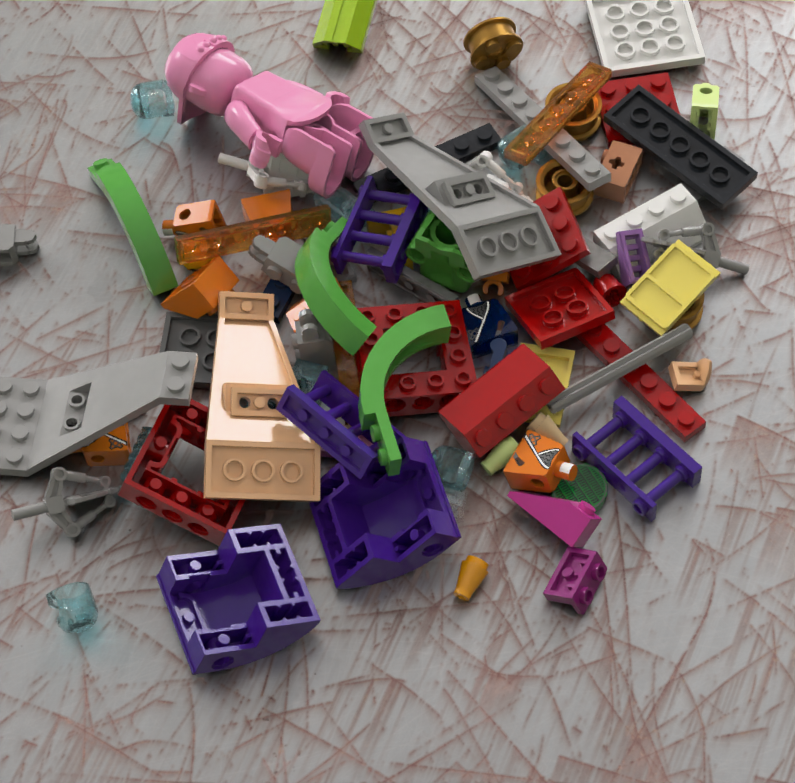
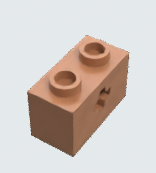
(624, 164)

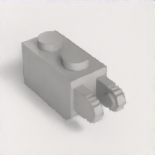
(16, 243)
(277, 259)
(313, 341)

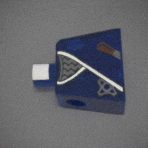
(485, 323)

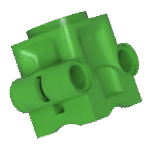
(439, 255)

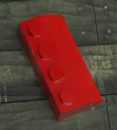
(500, 400)

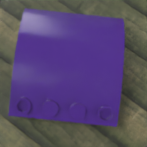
(384, 522)
(237, 599)

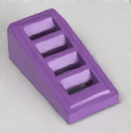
(626, 269)

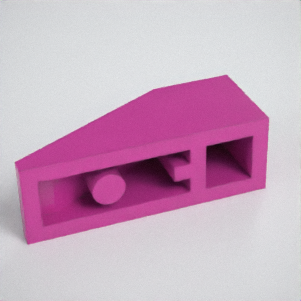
(565, 518)

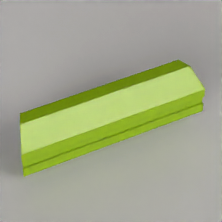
(345, 24)

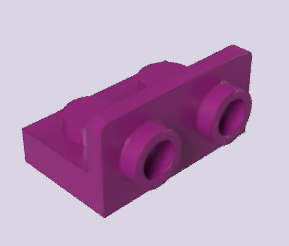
(576, 578)

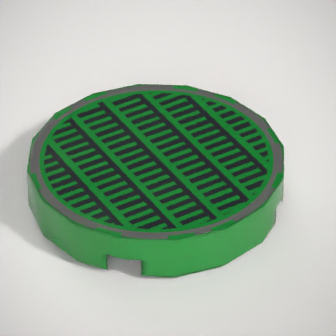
(588, 486)

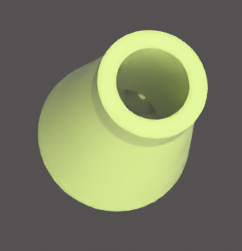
(499, 455)

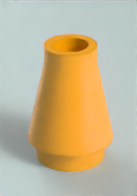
(470, 576)

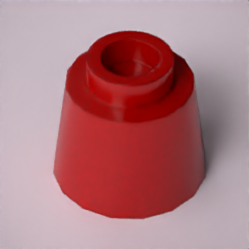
(610, 289)

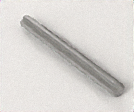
(620, 367)

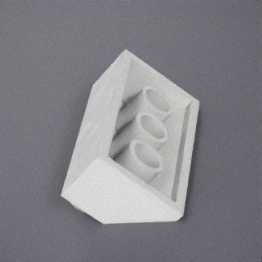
(666, 211)

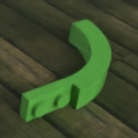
(137, 224)
(324, 294)
(397, 344)

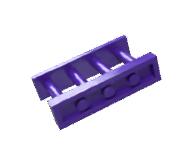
(408, 224)
(325, 429)
(644, 433)

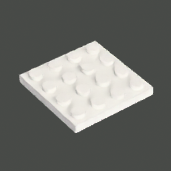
(644, 35)

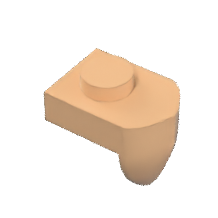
(690, 375)

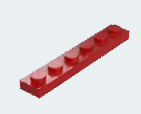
(645, 384)

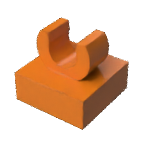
(496, 280)

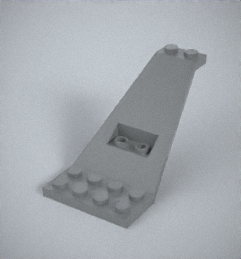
(491, 226)
(39, 411)

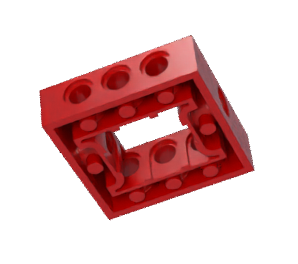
(422, 390)
(166, 496)

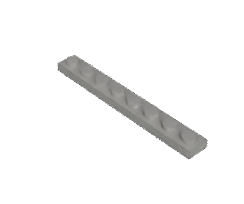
(562, 147)

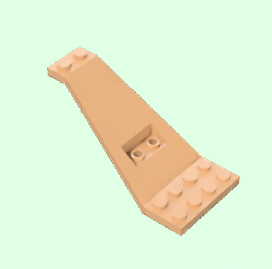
(254, 448)

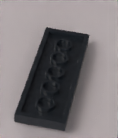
(680, 147)

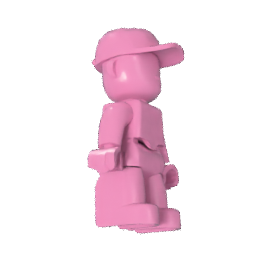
(270, 112)

